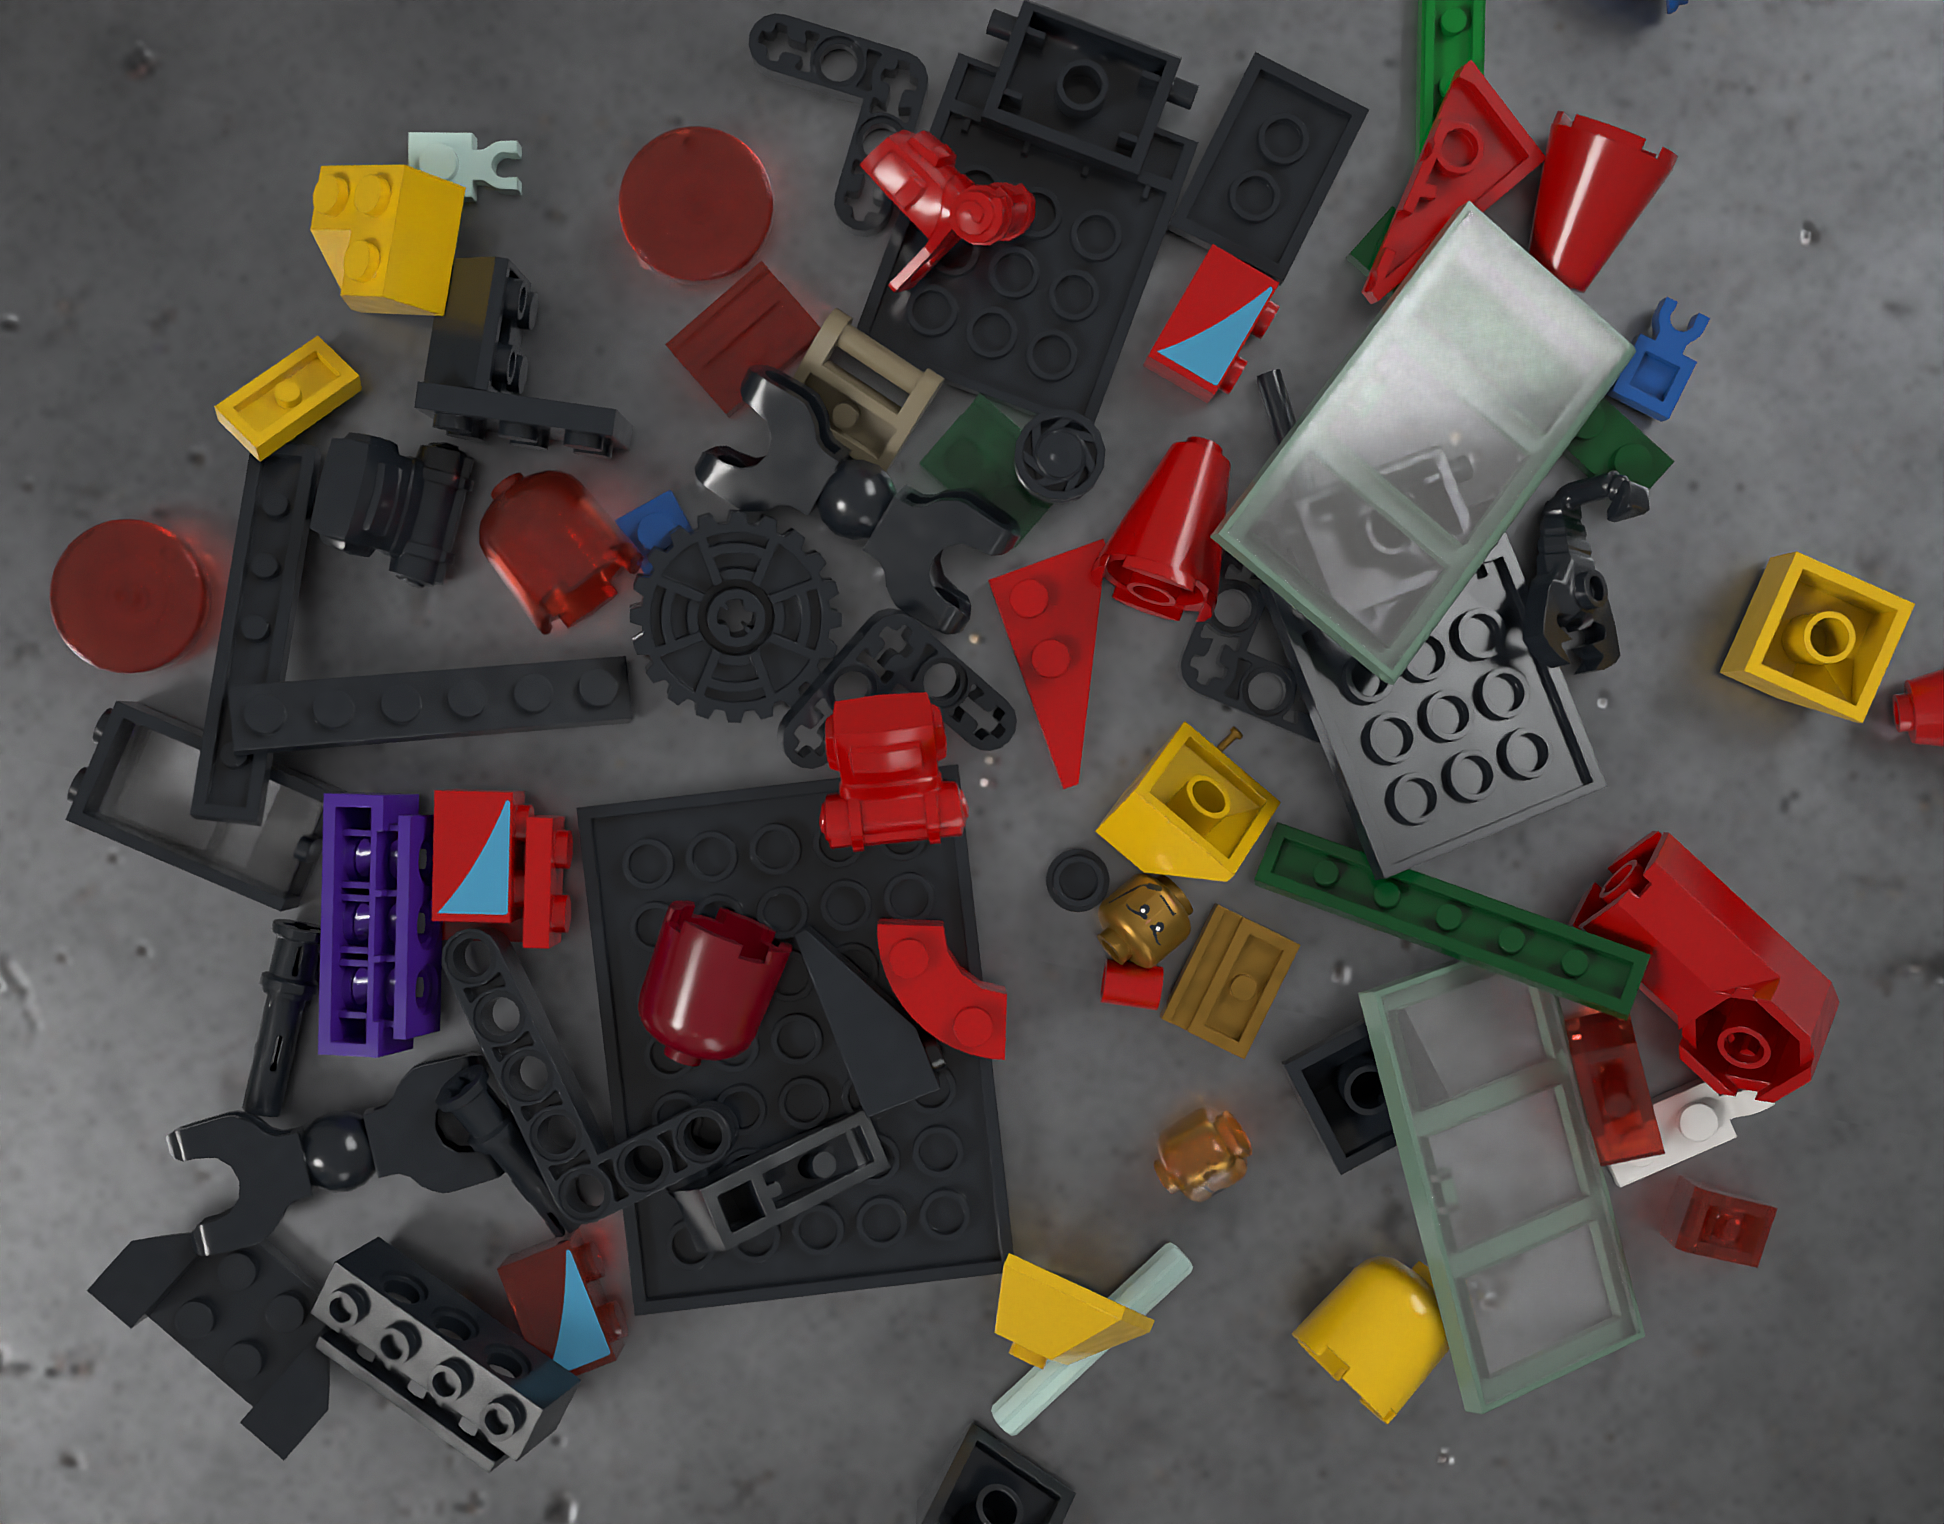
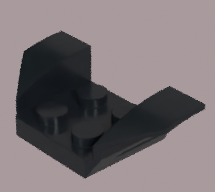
(238, 1316)

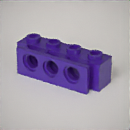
(374, 963)

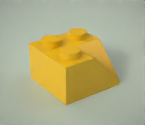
(388, 236)
(1817, 637)

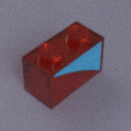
(563, 1304)

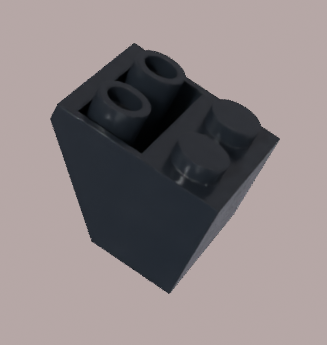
(483, 327)

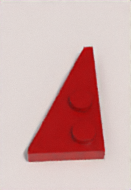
(1471, 156)
(1052, 630)

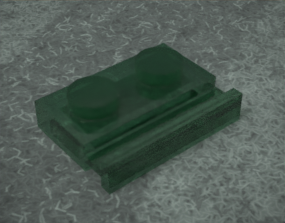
(980, 456)

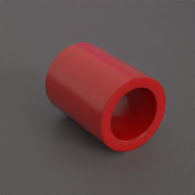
(1131, 985)

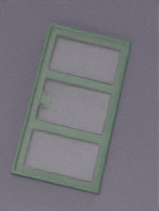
(1425, 443)
(1501, 1178)

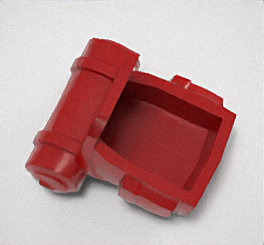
(942, 202)
(889, 774)

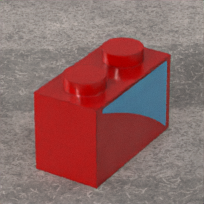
(1212, 324)
(479, 855)

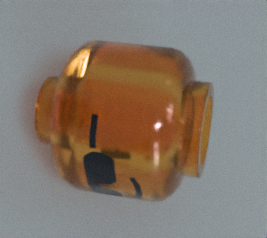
(1202, 1154)

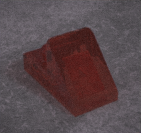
(1717, 1223)

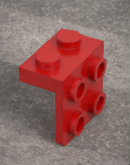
(545, 907)

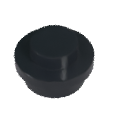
(1077, 880)

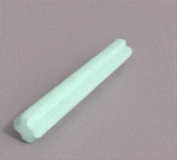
(1043, 1386)

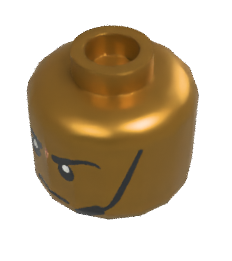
(1144, 920)

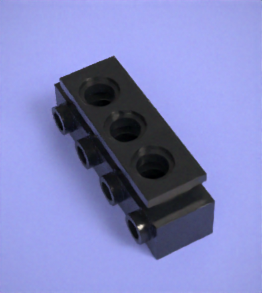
(508, 1410)

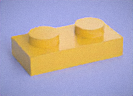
(288, 398)

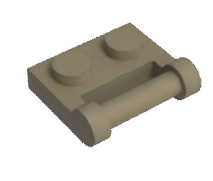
(858, 413)

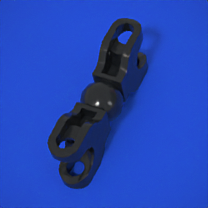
(857, 499)
(332, 1154)

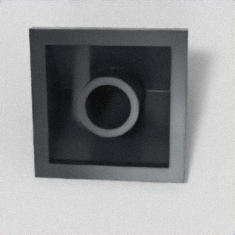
(1343, 1096)
(991, 1485)

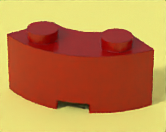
(939, 991)

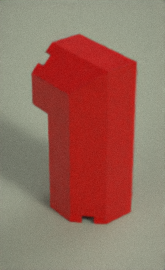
(1733, 984)

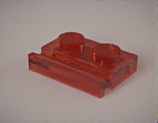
(744, 327)

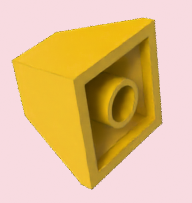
(1189, 812)
(1059, 1318)

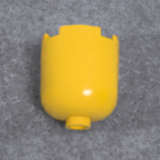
(1378, 1333)

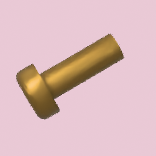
(1235, 733)

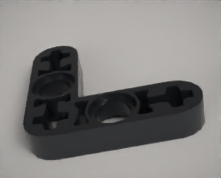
(863, 88)
(1241, 665)
(907, 669)

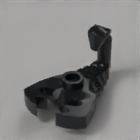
(1567, 585)

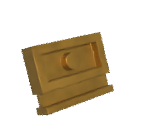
(1229, 981)

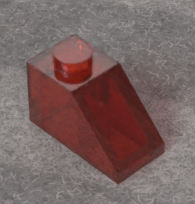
(1614, 1088)

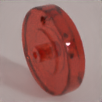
(696, 205)
(130, 596)

